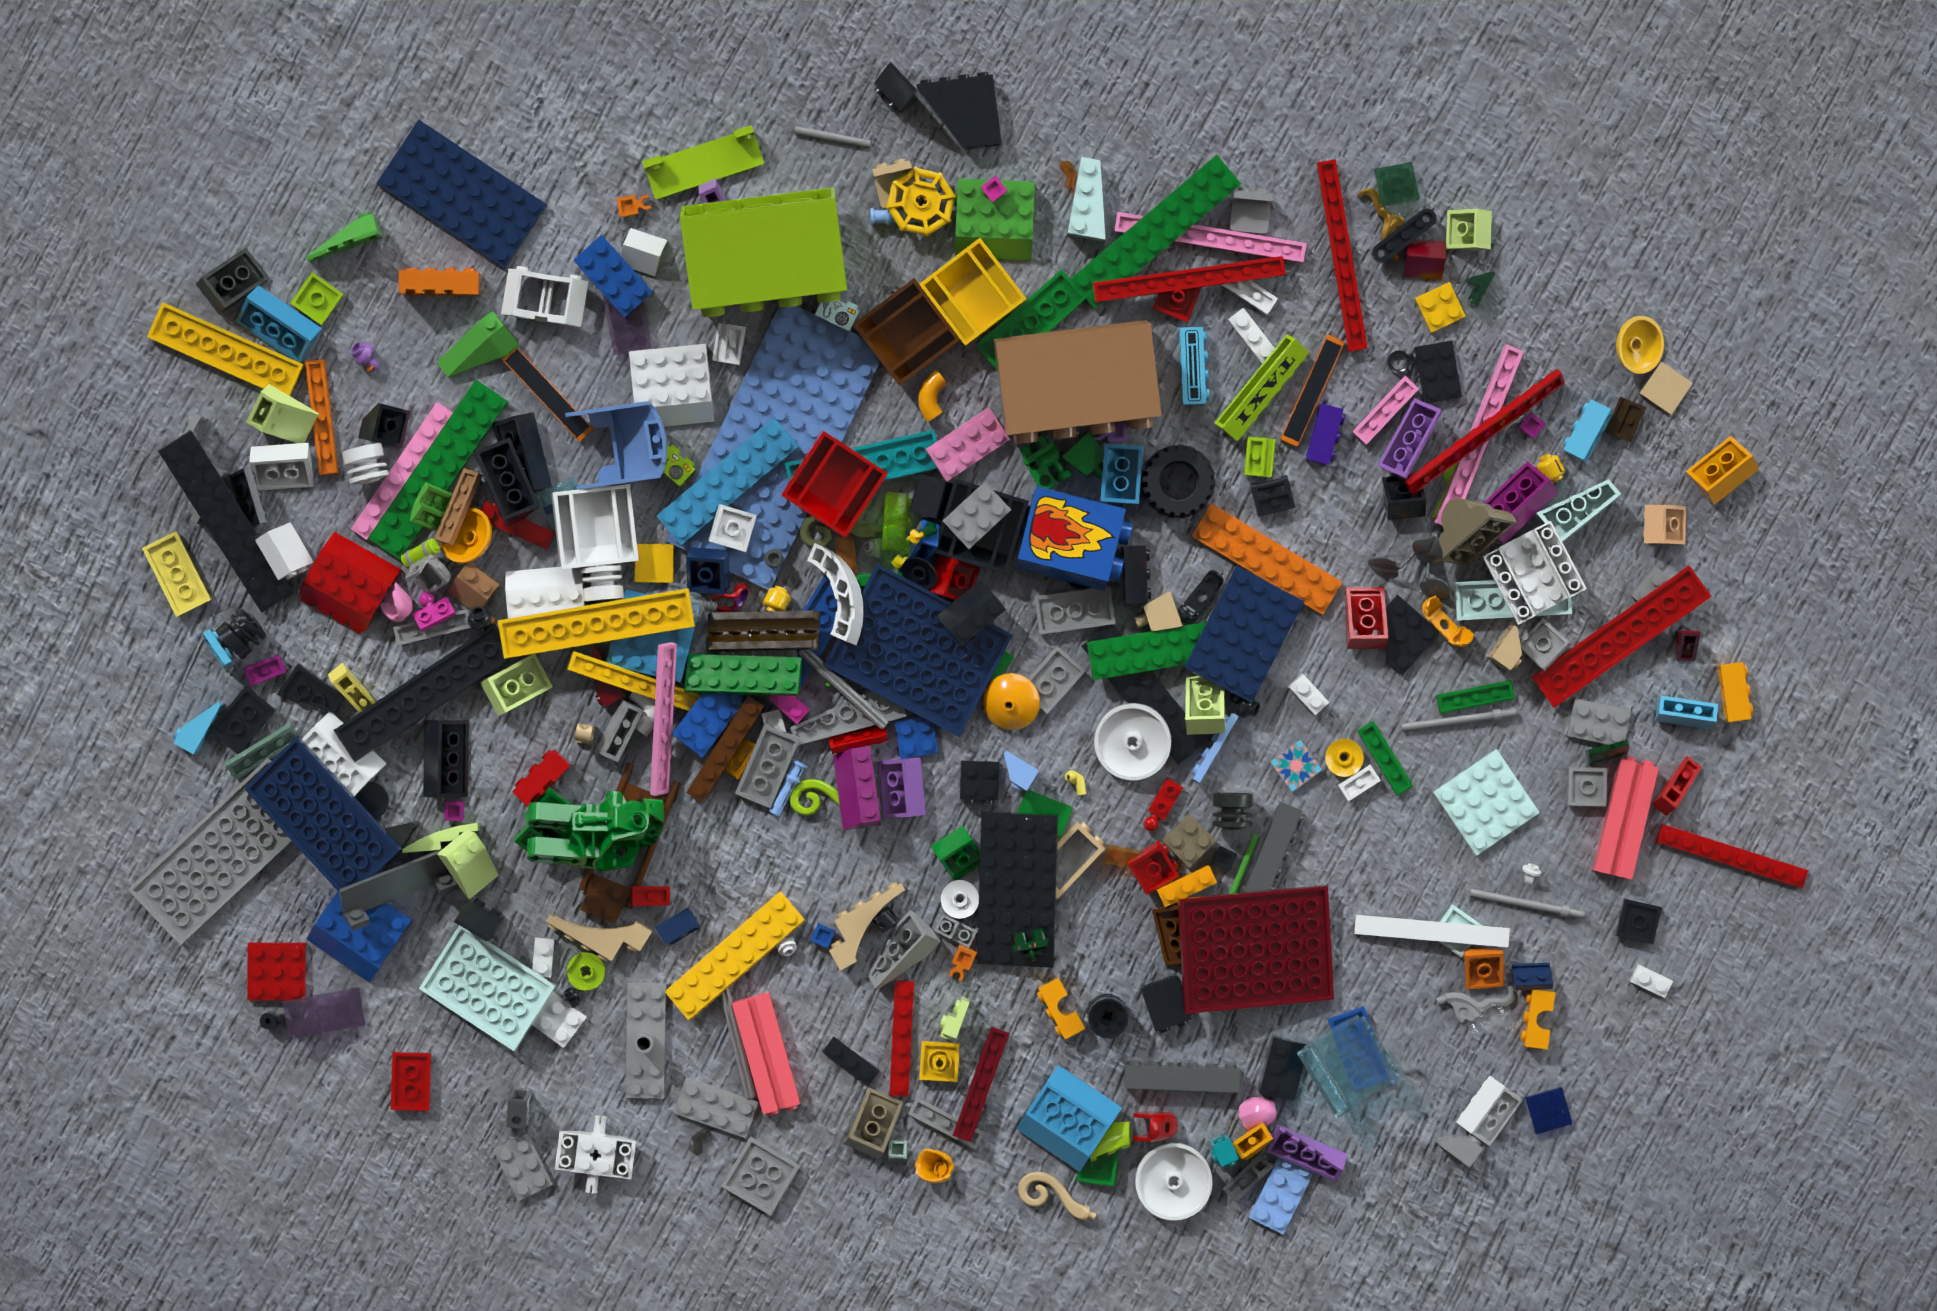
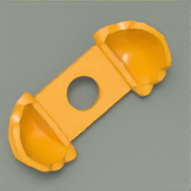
(1456, 636)

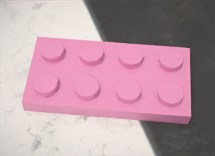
(967, 444)

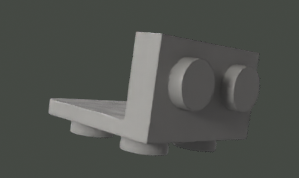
(1250, 211)

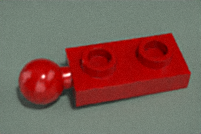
(1162, 804)

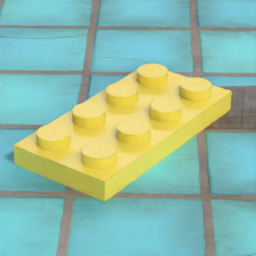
(176, 574)

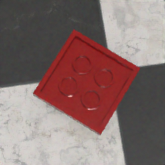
(276, 970)

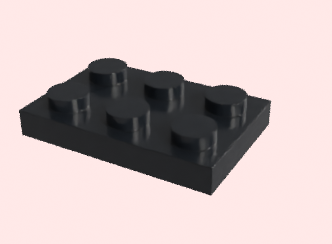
(1438, 372)
(248, 495)
(242, 719)

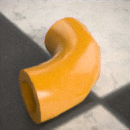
(928, 395)

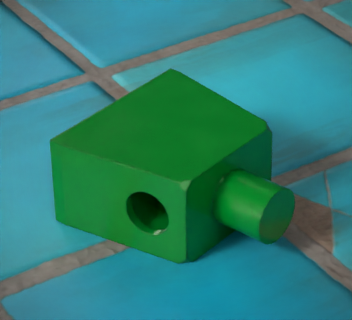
(1086, 456)

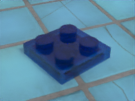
(1548, 1110)

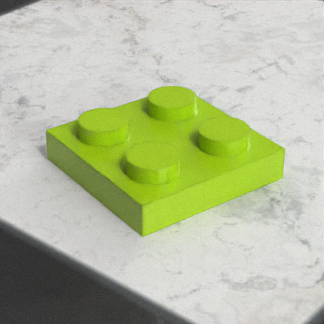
(317, 298)

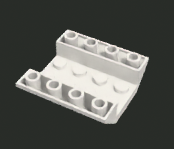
(1534, 572)
(332, 753)

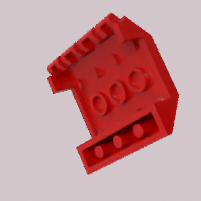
(348, 582)

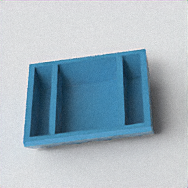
(640, 652)

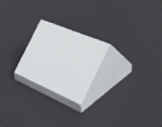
(643, 251)

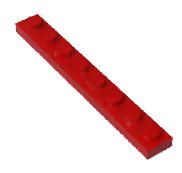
(1732, 856)

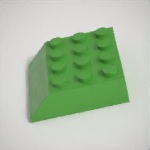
(1001, 225)

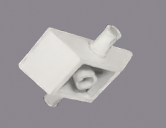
(576, 1151)

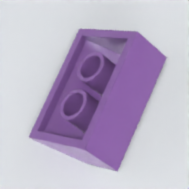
(901, 787)

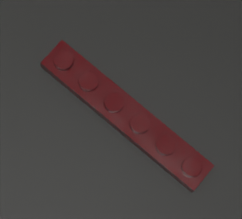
(980, 1084)

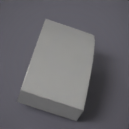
(956, 931)

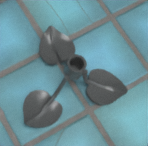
(1426, 549)

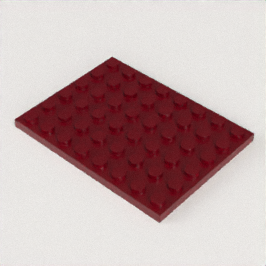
(1255, 949)

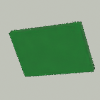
(1040, 804)

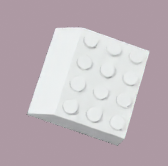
(674, 382)
(595, 526)
(543, 590)

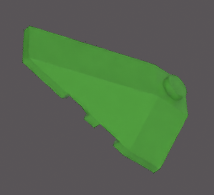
(355, 234)
(481, 344)

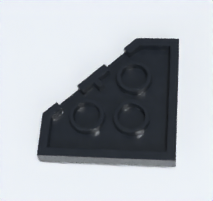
(1407, 634)

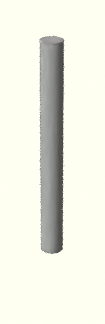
(832, 137)

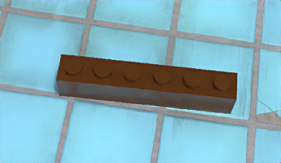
(726, 749)

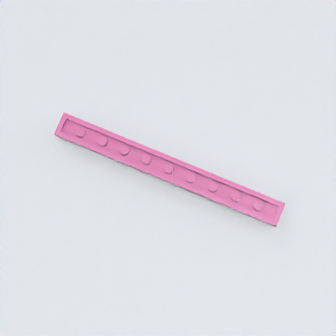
(1228, 240)
(1490, 405)

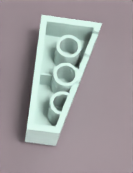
(1087, 206)
(1579, 509)

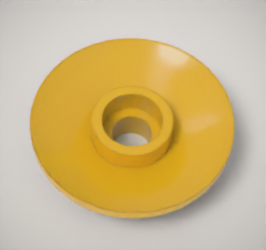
(1351, 764)

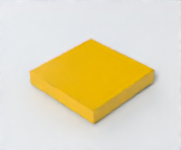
(655, 563)

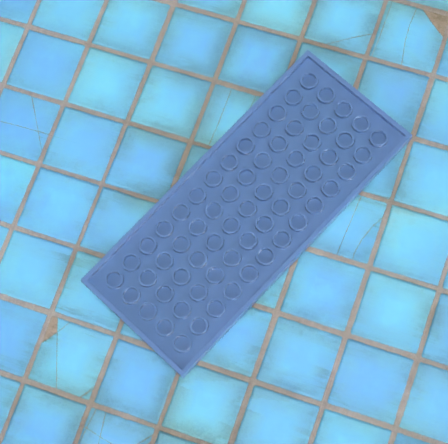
(811, 382)

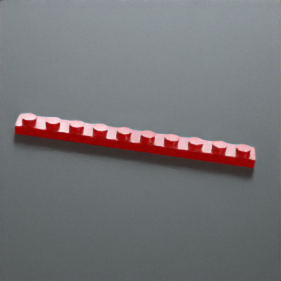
(1341, 255)
(1189, 279)
(1484, 432)

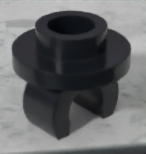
(572, 995)

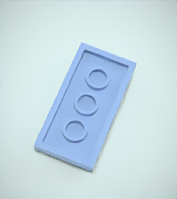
(1280, 1195)

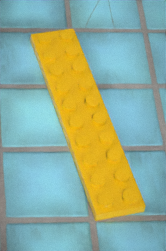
(596, 623)

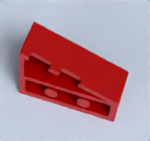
(541, 777)

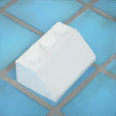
(282, 466)
(1489, 1110)

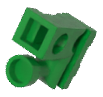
(1041, 460)

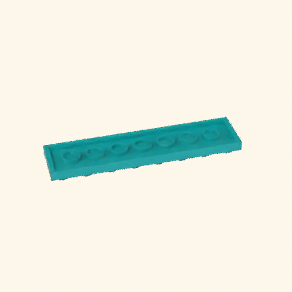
(895, 456)

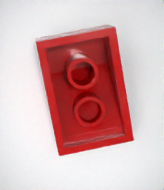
(1366, 618)

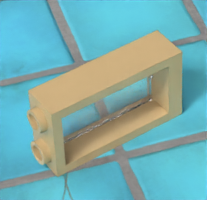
(1075, 854)

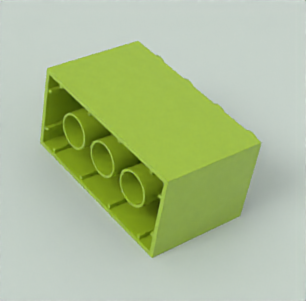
(763, 251)

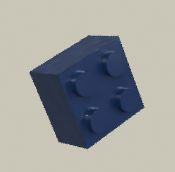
(708, 570)

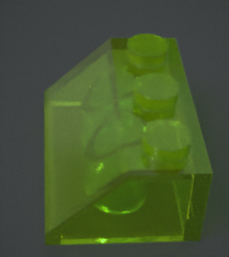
(896, 522)

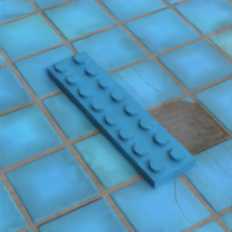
(727, 481)

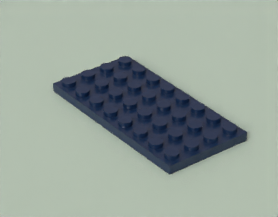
(462, 194)
(322, 816)

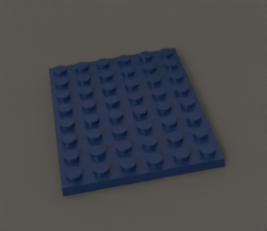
(913, 657)

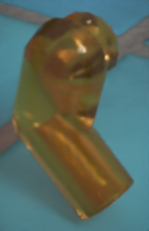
(1070, 172)

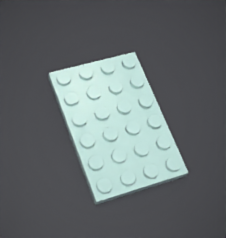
(487, 987)

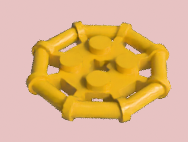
(911, 207)

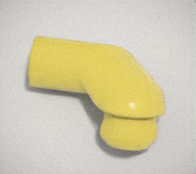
(1078, 780)

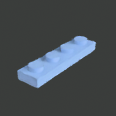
(1210, 753)

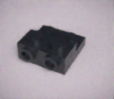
(979, 781)

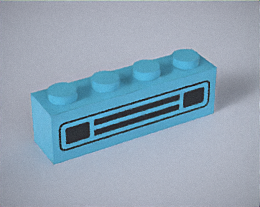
(1193, 366)

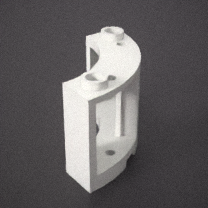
(574, 305)

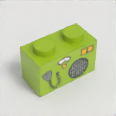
(678, 468)

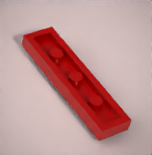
(523, 528)

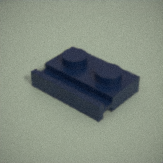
(1532, 976)

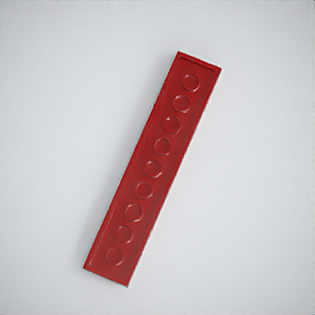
(1621, 636)

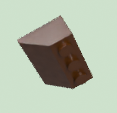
(1167, 927)

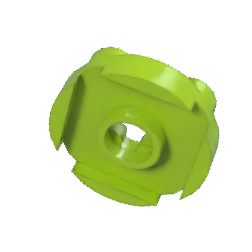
(586, 982)

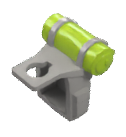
(425, 566)

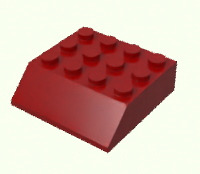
(833, 483)

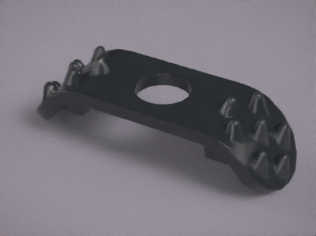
(1210, 584)

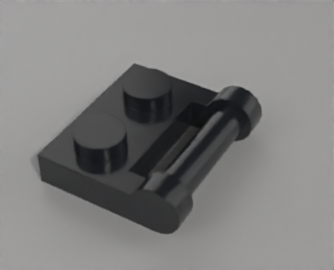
(1273, 502)

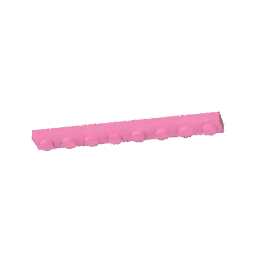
(401, 470)
(663, 718)

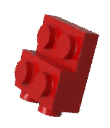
(1154, 867)

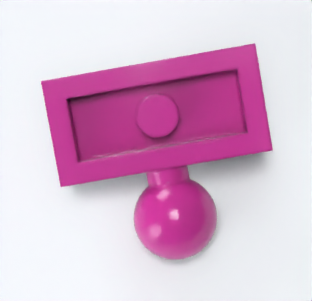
(434, 612)

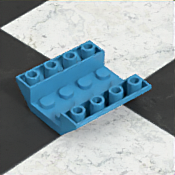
(1069, 1118)

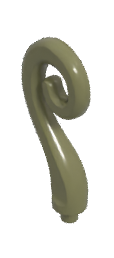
(863, 531)

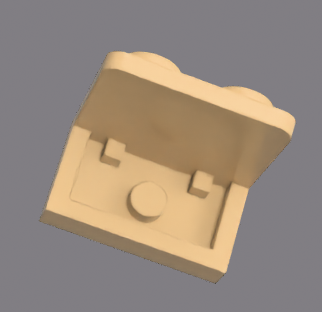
(885, 174)

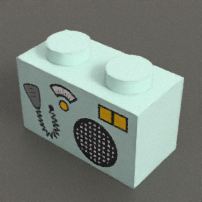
(839, 313)

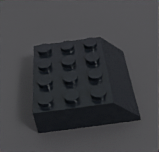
(996, 546)

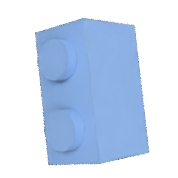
(1019, 771)

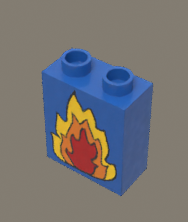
(1073, 539)

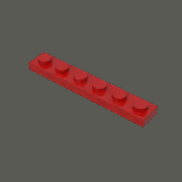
(901, 1038)

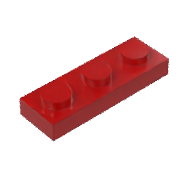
(857, 739)

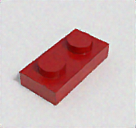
(650, 895)

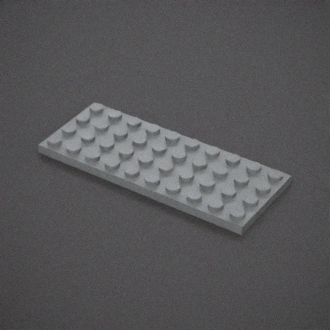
(210, 863)

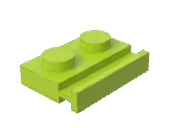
(1259, 457)

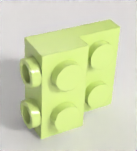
(952, 1022)

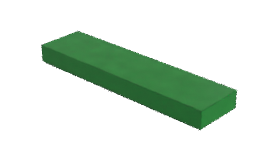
(1475, 696)
(1384, 758)

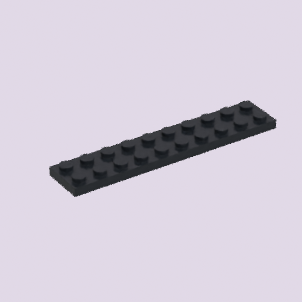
(223, 519)
(422, 694)

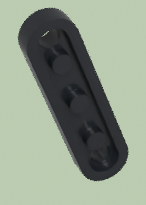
(1404, 235)

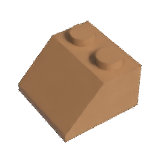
(473, 587)

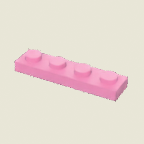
(1385, 410)

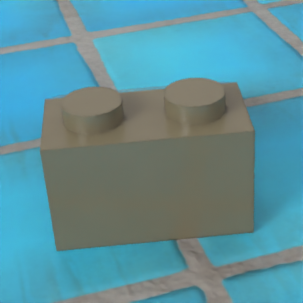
(873, 1123)

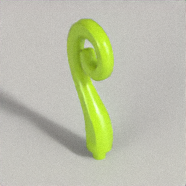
(807, 784)

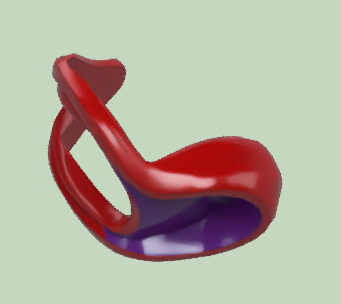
(739, 597)

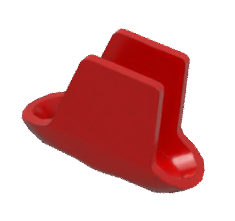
(1157, 1126)

